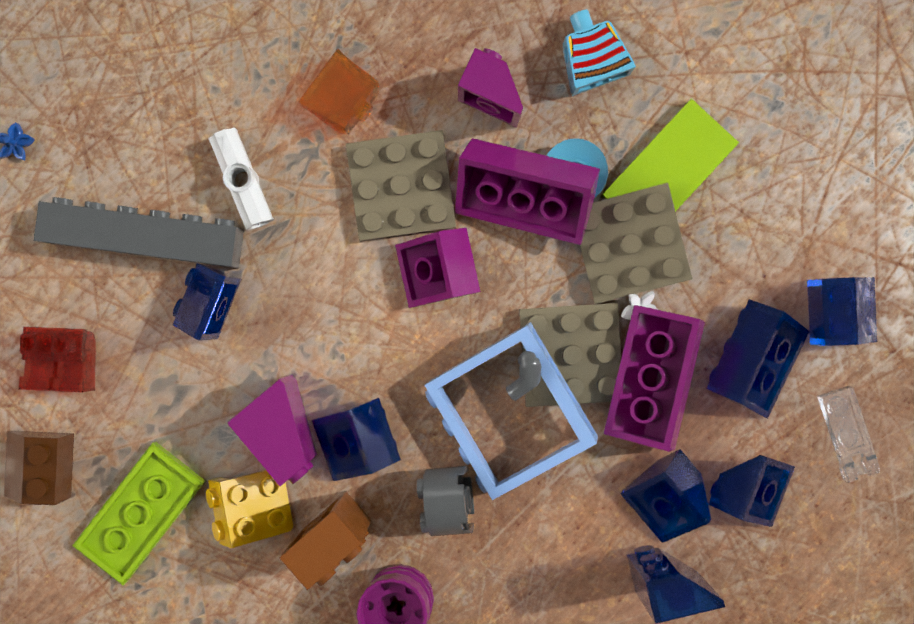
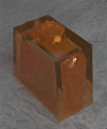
(341, 94)

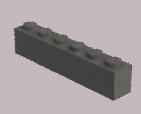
(139, 234)

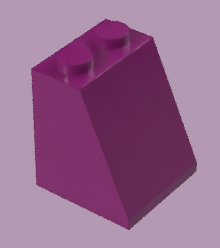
(278, 431)

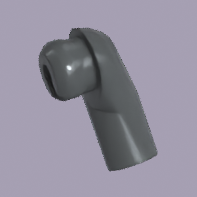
(528, 376)

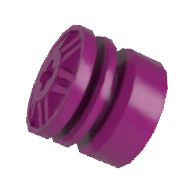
(406, 584)

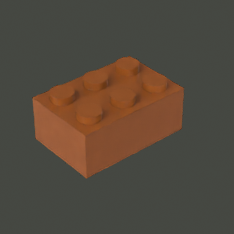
(327, 541)

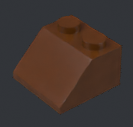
(38, 467)

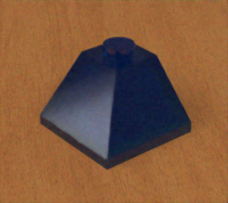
(752, 490)
(670, 497)

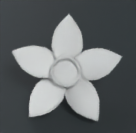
(635, 300)

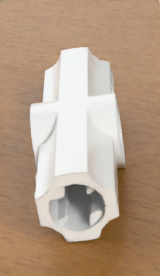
(232, 161)

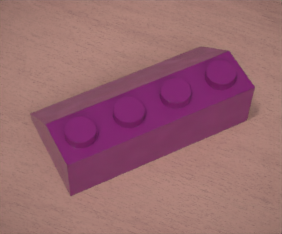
(525, 190)
(654, 377)

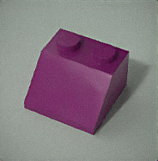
(490, 87)
(437, 267)

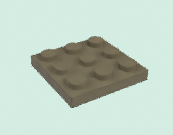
(400, 185)
(634, 244)
(582, 345)

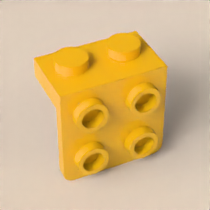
(248, 508)

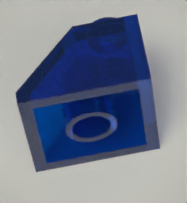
(205, 302)
(842, 311)
(356, 440)

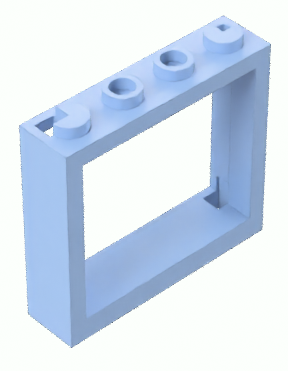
(558, 387)

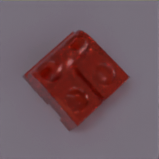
(58, 359)

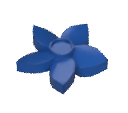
(14, 142)

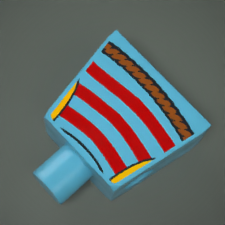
(594, 54)

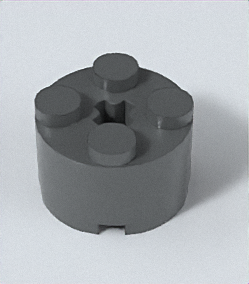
(446, 501)

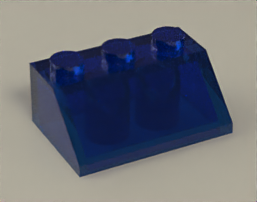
(758, 358)
(670, 586)

